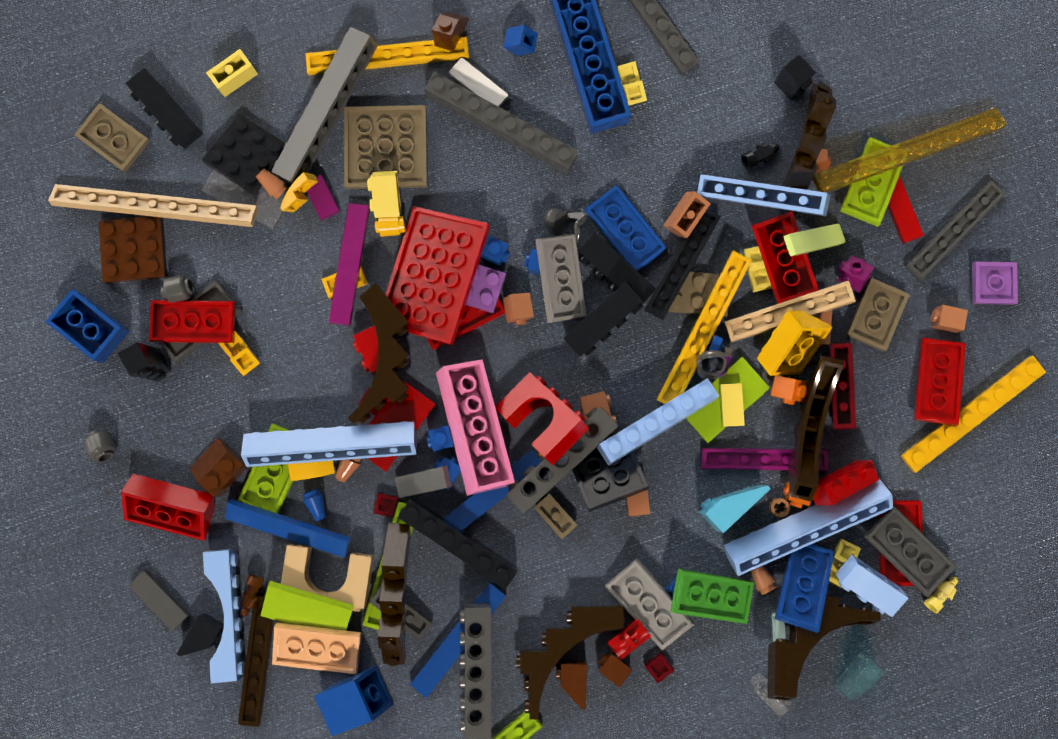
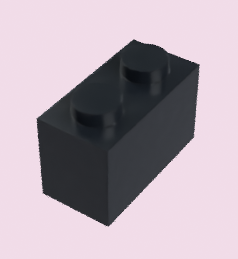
(795, 77)

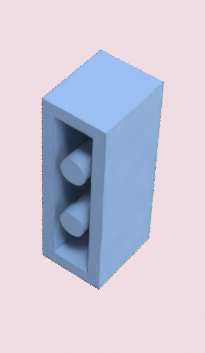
(871, 586)

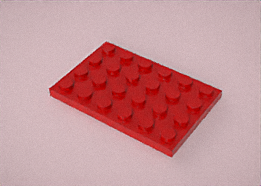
(436, 272)

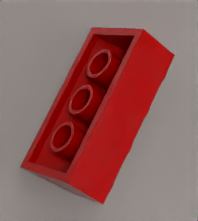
(787, 274)
(167, 506)

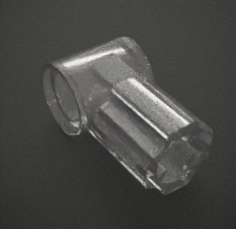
(778, 706)

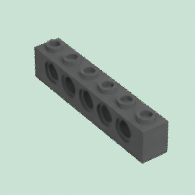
(526, 500)
(481, 726)

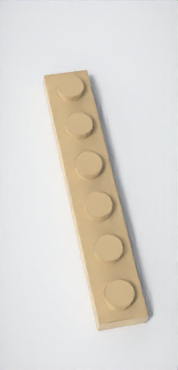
(770, 317)

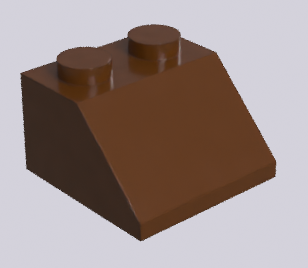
(218, 468)

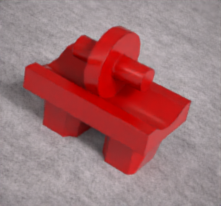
(629, 639)

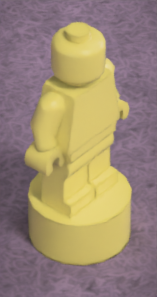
(944, 591)

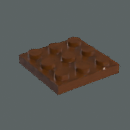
(132, 249)

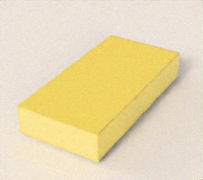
(732, 405)

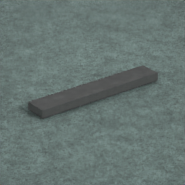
(955, 230)

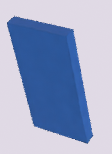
(625, 228)
(805, 587)

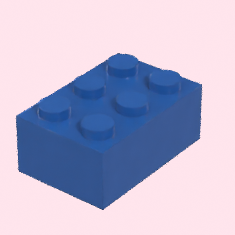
(87, 326)

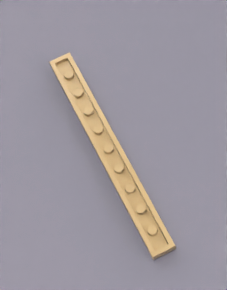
(153, 205)

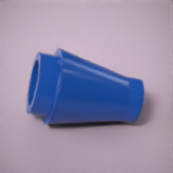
(315, 503)

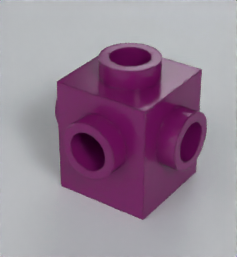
(855, 271)

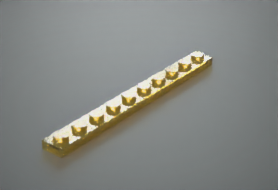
(908, 151)

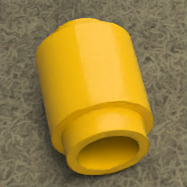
(390, 226)

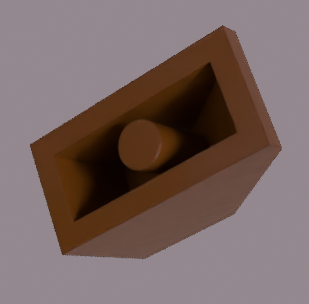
(448, 30)
(573, 680)

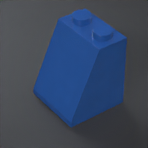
(354, 701)

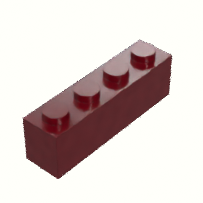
(844, 393)

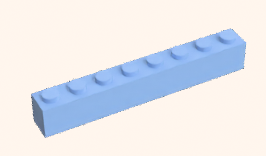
(329, 444)
(806, 528)

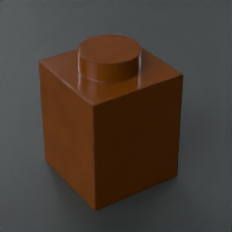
(614, 668)

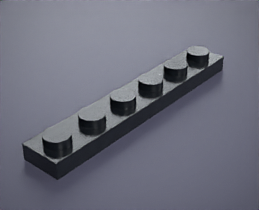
(681, 265)

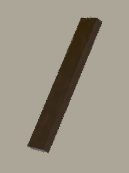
(256, 666)

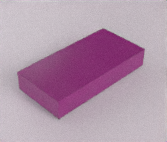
(322, 199)

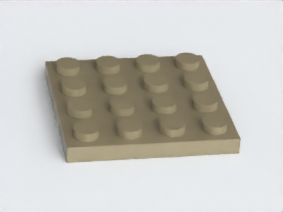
(385, 141)

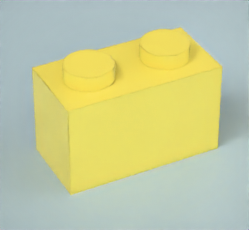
(232, 73)
(385, 194)

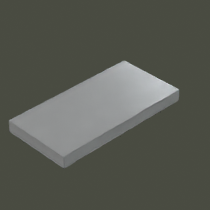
(561, 278)
(649, 602)

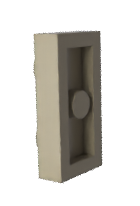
(555, 516)

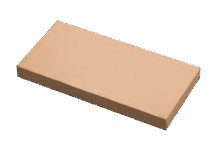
(316, 648)

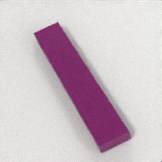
(349, 264)
(752, 459)

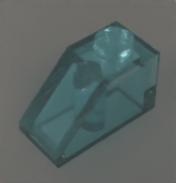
(859, 677)

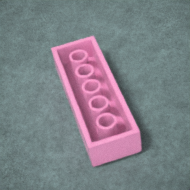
(474, 427)

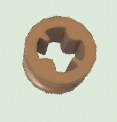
(777, 501)

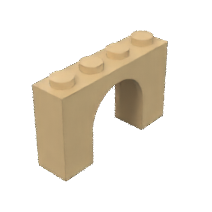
(357, 584)

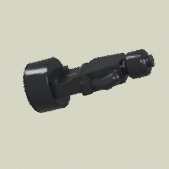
(764, 152)

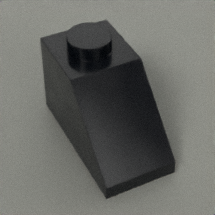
(203, 635)

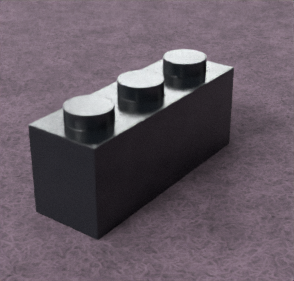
(144, 362)

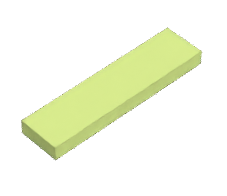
(814, 239)

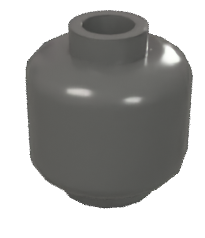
(177, 288)
(99, 446)

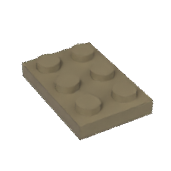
(112, 137)
(695, 293)
(877, 314)

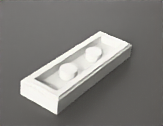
(477, 82)

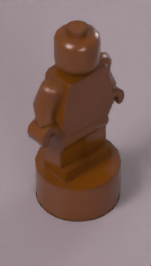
(249, 598)

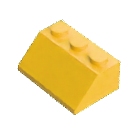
(793, 343)

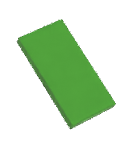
(712, 596)

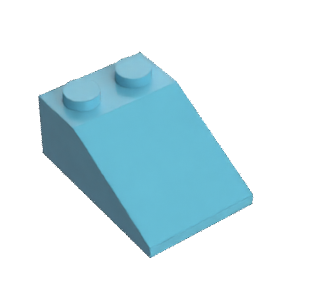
(726, 509)

